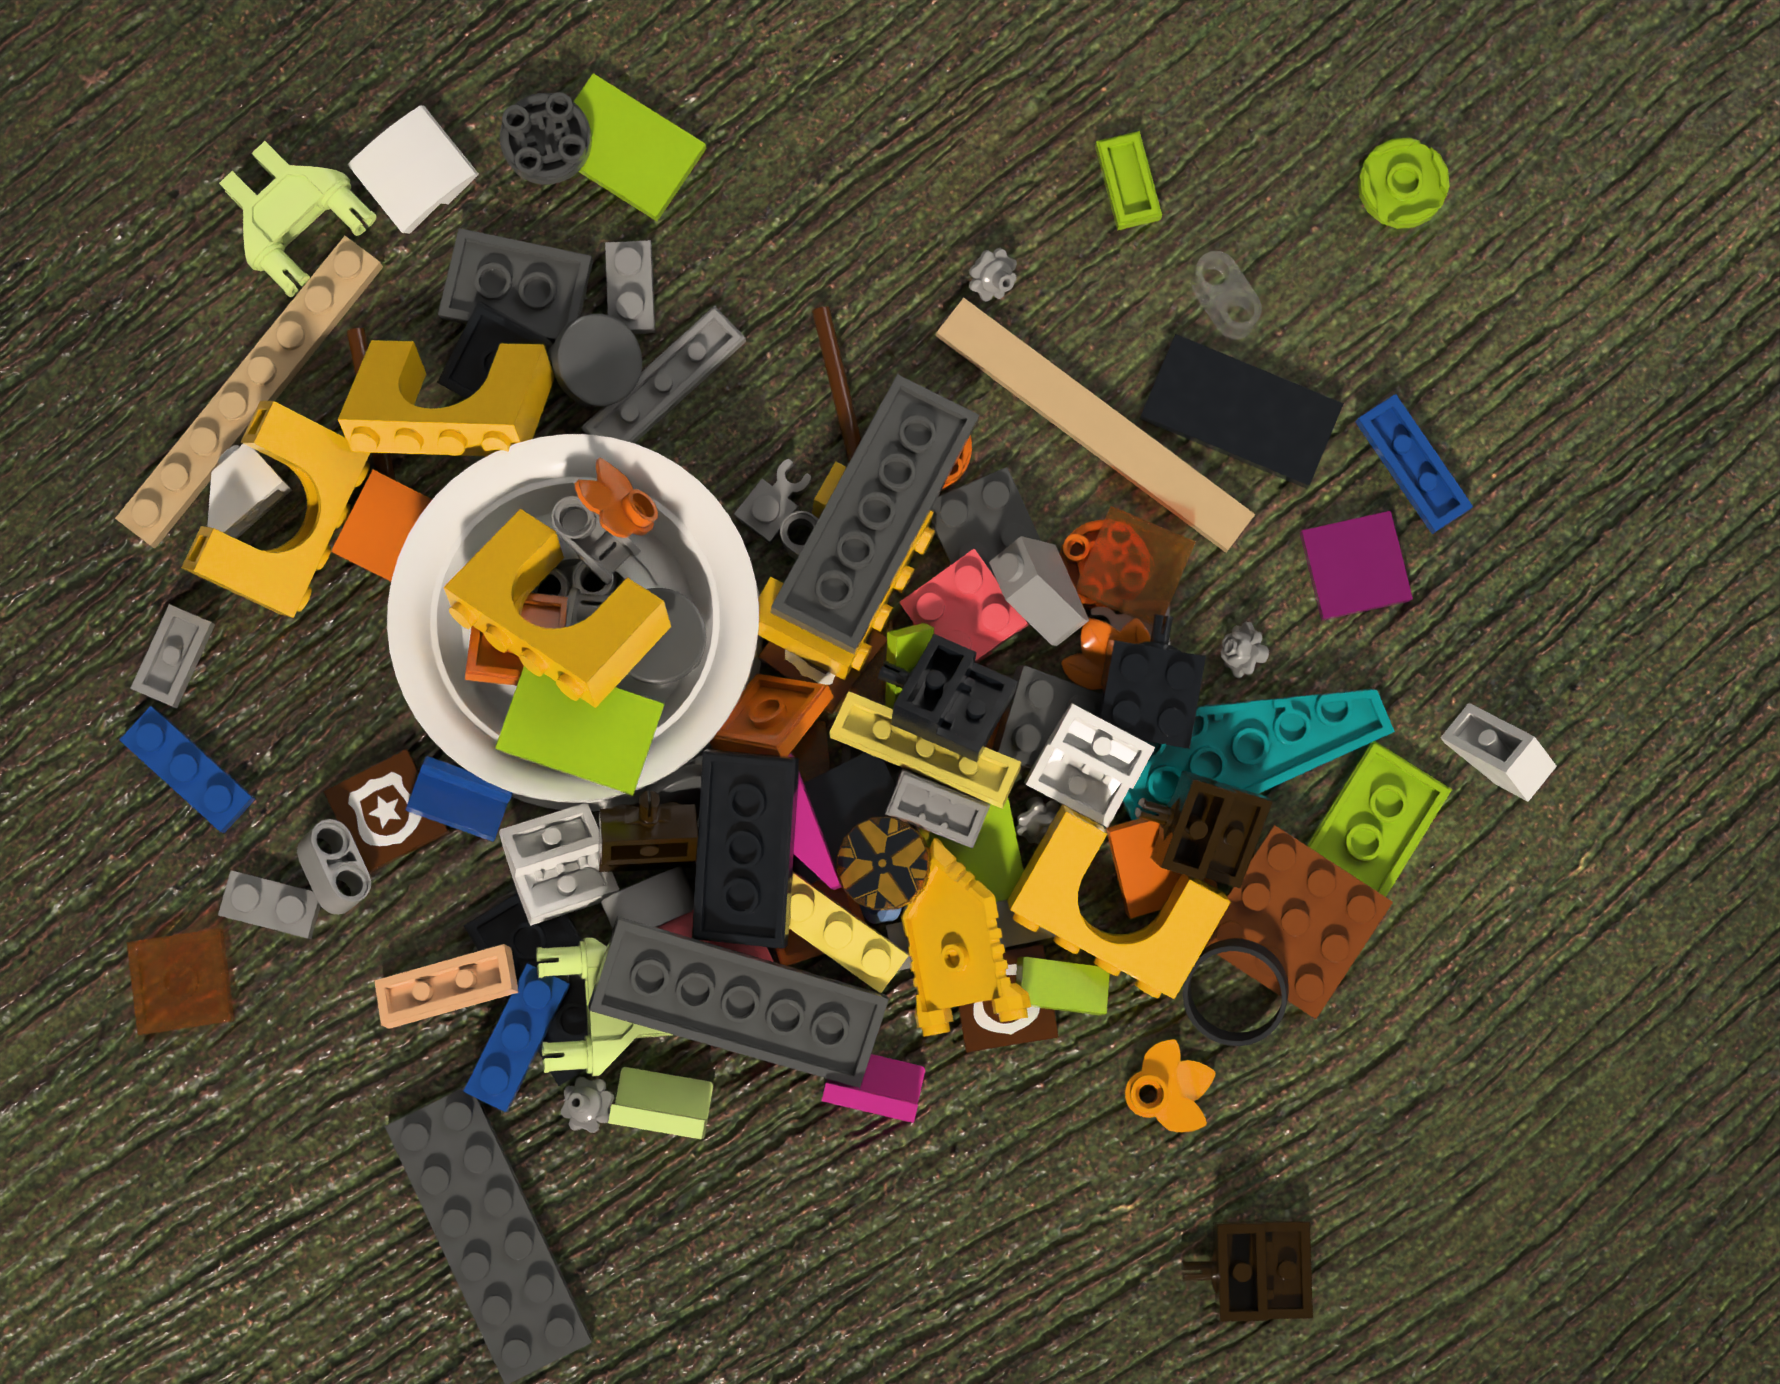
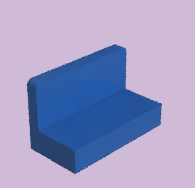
(458, 799)

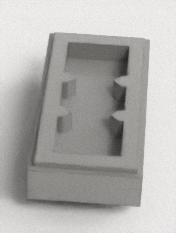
(937, 808)

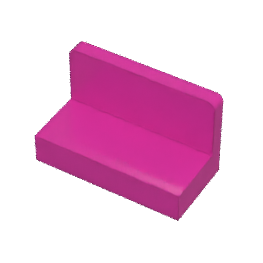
(887, 1089)

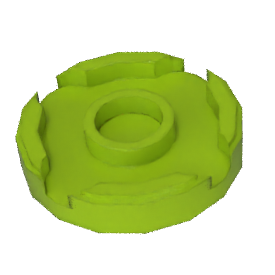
(1403, 183)

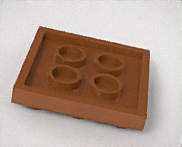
(1304, 914)

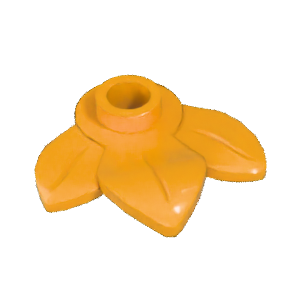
(1176, 1088)

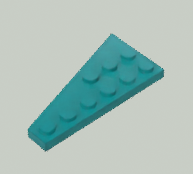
(1263, 742)

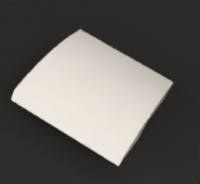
(413, 169)
(1089, 765)
(557, 863)

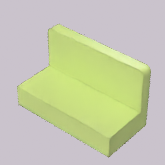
(662, 1103)

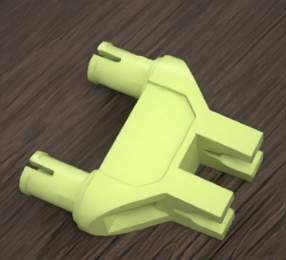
(287, 209)
(606, 1035)

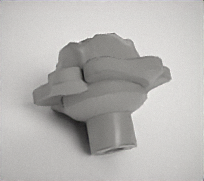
(992, 274)
(1243, 649)
(1037, 819)
(587, 1104)

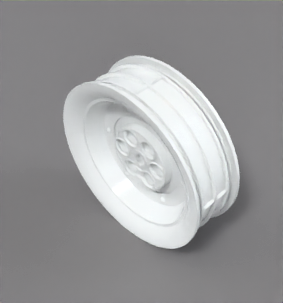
(687, 551)

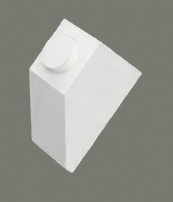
(242, 490)
(1499, 751)

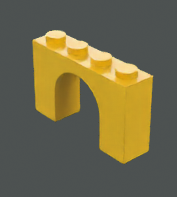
(503, 412)
(328, 473)
(811, 647)
(580, 658)
(1155, 955)

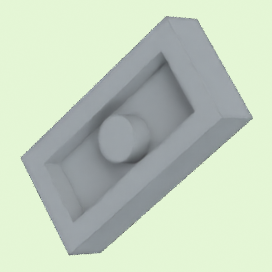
(631, 284)
(172, 656)
(270, 904)

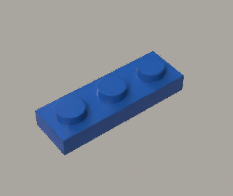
(1414, 464)
(187, 769)
(516, 1038)

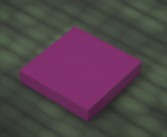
(1356, 565)

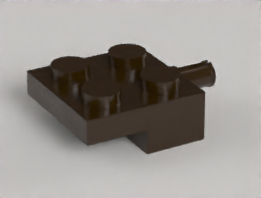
(1207, 829)
(647, 836)
(1258, 1270)

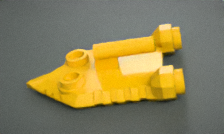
(957, 947)

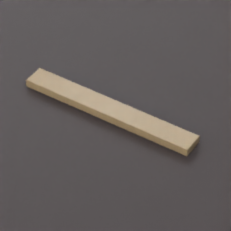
(1095, 425)

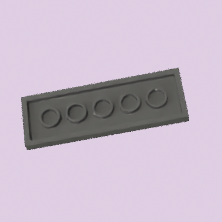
(874, 514)
(737, 1002)
(489, 1235)

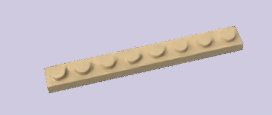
(258, 378)

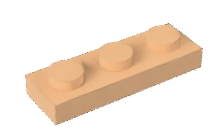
(446, 986)

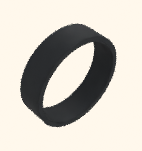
(1236, 1038)

